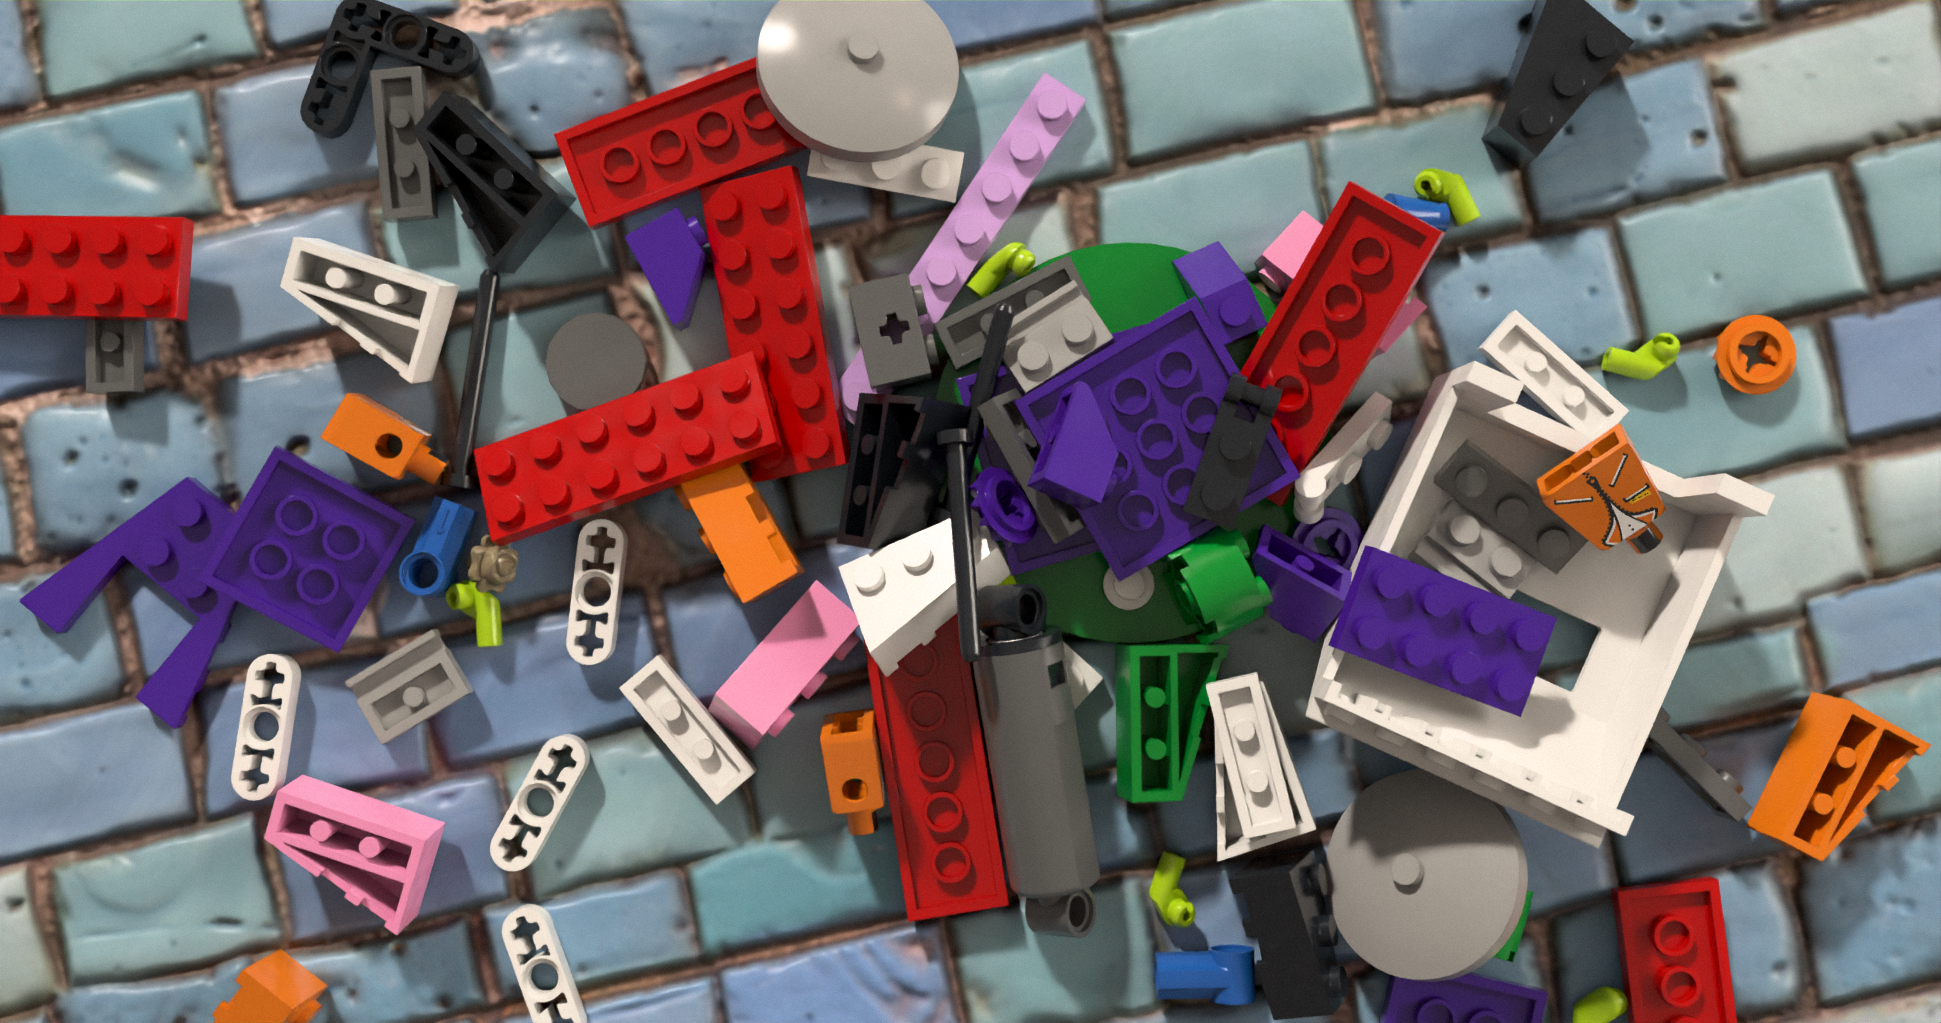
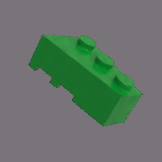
(1160, 715)

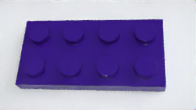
(1442, 631)

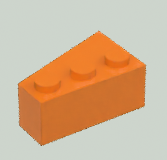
(741, 532)
(1830, 774)
(273, 992)

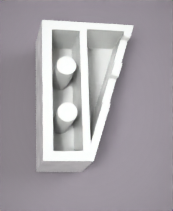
(376, 302)
(911, 589)
(1229, 831)

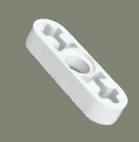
(603, 630)
(275, 764)
(533, 840)
(520, 945)

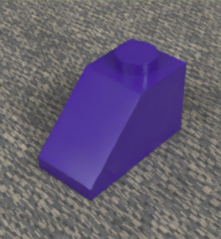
(673, 262)
(1221, 293)
(1076, 452)
(1302, 583)

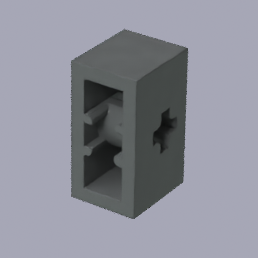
(873, 307)

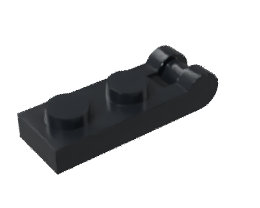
(1231, 452)

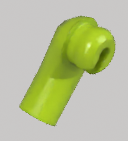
(1447, 187)
(1010, 258)
(1646, 361)
(481, 607)
(1168, 895)
(1600, 1006)

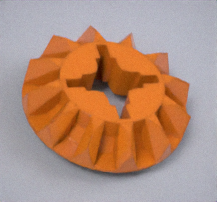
(1775, 347)

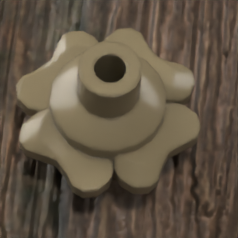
(492, 565)

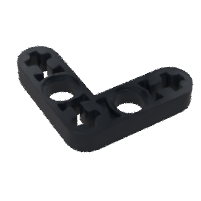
(365, 46)

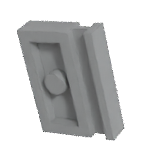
(1054, 337)
(1472, 552)
(409, 686)

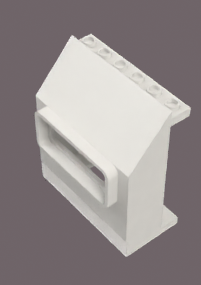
(1569, 748)

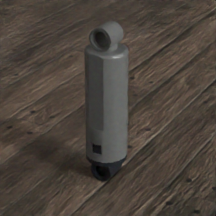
(1036, 761)

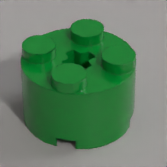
(1216, 584)

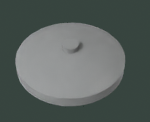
(857, 75)
(1425, 877)

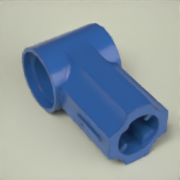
(441, 542)
(1220, 974)

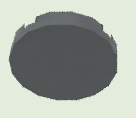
(595, 360)

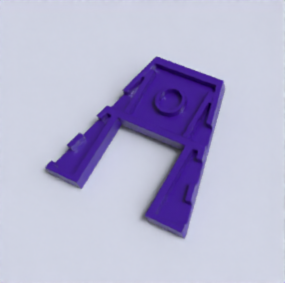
(171, 546)

